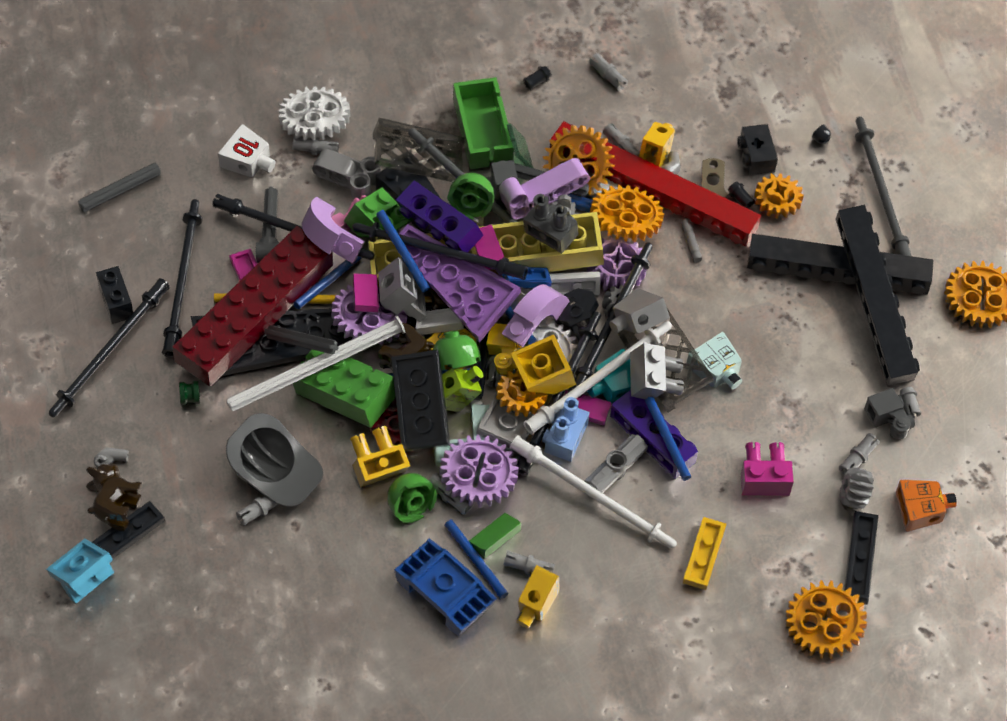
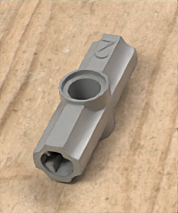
(624, 455)

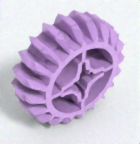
(620, 251)

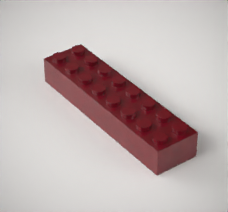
(251, 307)

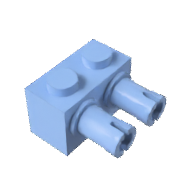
(566, 430)

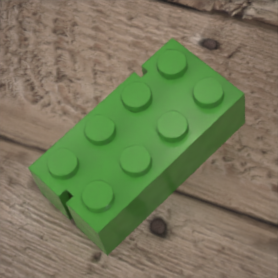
(482, 122)
(349, 389)

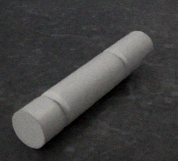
(692, 243)

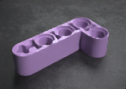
(553, 183)

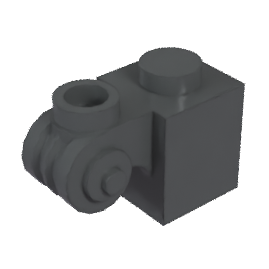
(888, 408)

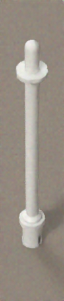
(547, 414)
(534, 455)

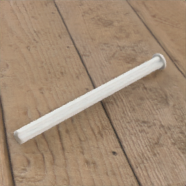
(315, 364)

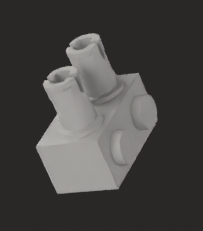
(649, 370)

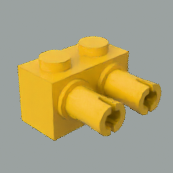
(379, 465)

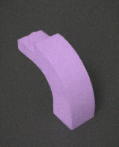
(327, 234)
(531, 310)

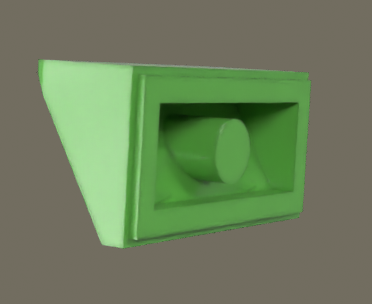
(495, 535)

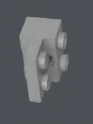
(401, 291)

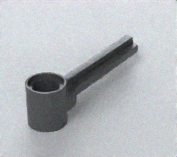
(268, 238)

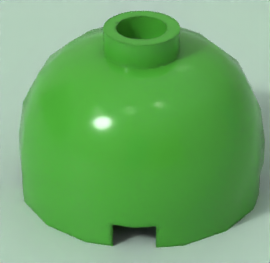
(471, 195)
(457, 350)
(410, 497)

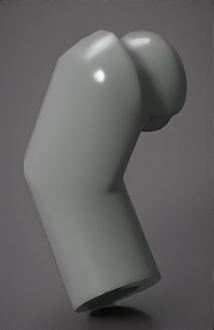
(674, 162)
(110, 455)

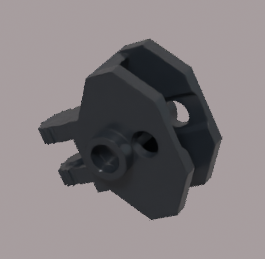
(580, 312)

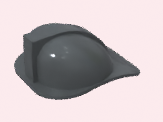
(273, 460)

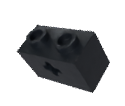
(758, 149)
(114, 294)

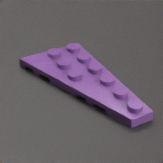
(466, 288)

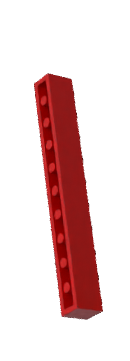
(677, 193)

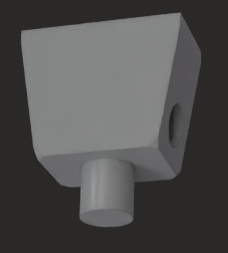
(639, 312)

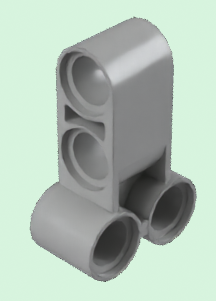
(347, 171)

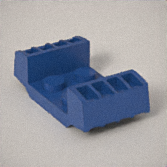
(445, 585)

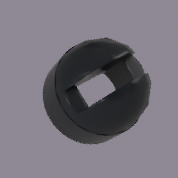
(822, 134)

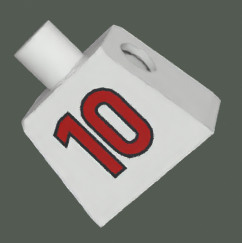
(246, 153)

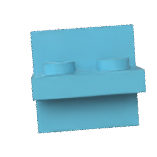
(81, 569)

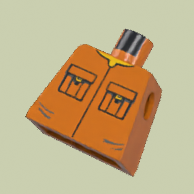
(922, 503)

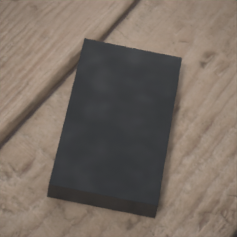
(420, 400)

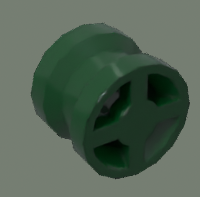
(189, 393)

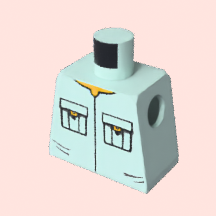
(720, 360)

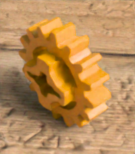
(778, 195)
(514, 395)

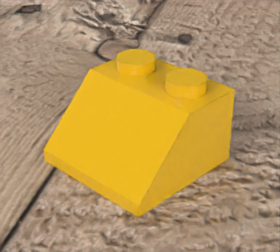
(544, 367)

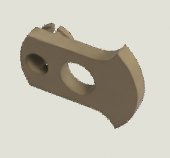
(718, 171)

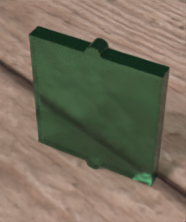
(520, 146)

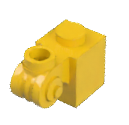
(501, 347)

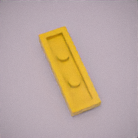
(704, 553)

